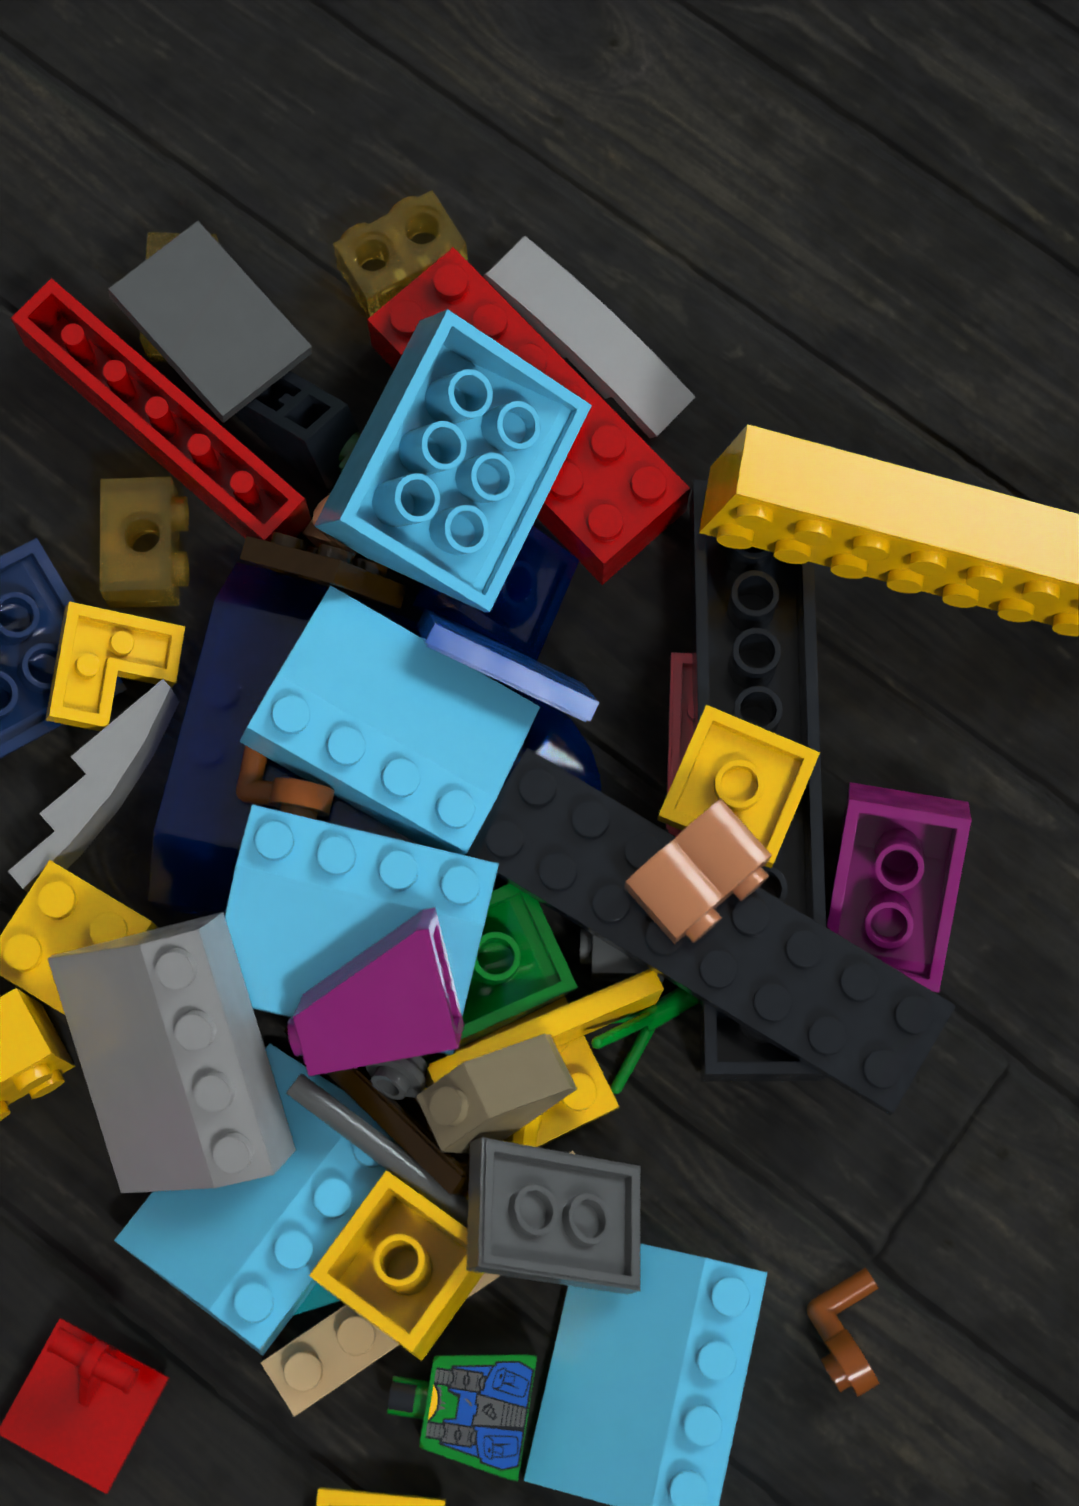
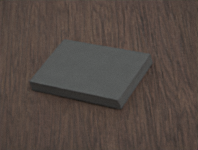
(210, 321)
(553, 1217)

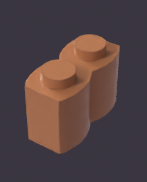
(699, 872)

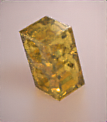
(390, 241)

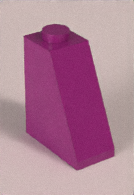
(382, 1004)

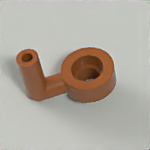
(287, 794)
(846, 1361)

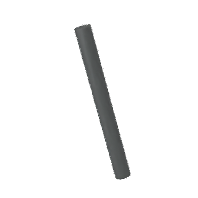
(376, 1146)

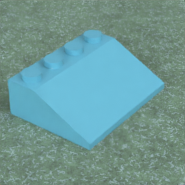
(454, 462)
(391, 725)
(324, 893)
(253, 1243)
(648, 1384)

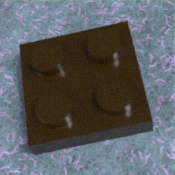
(324, 567)

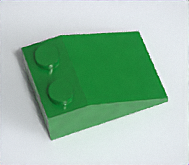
(515, 967)

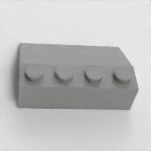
(174, 1058)

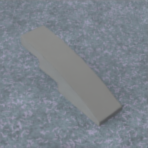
(589, 336)
(111, 769)

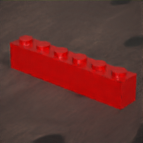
(159, 416)

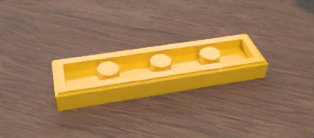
(565, 1022)

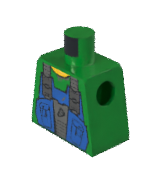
(471, 1409)

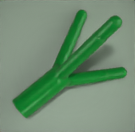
(647, 1020)

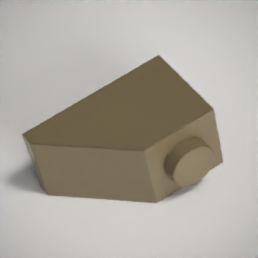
(496, 1093)

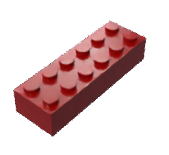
(612, 485)

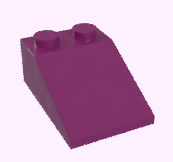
(899, 877)

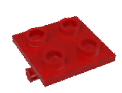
(83, 1405)

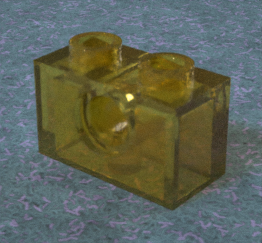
(126, 512)

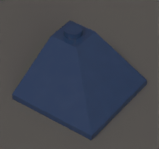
(30, 631)

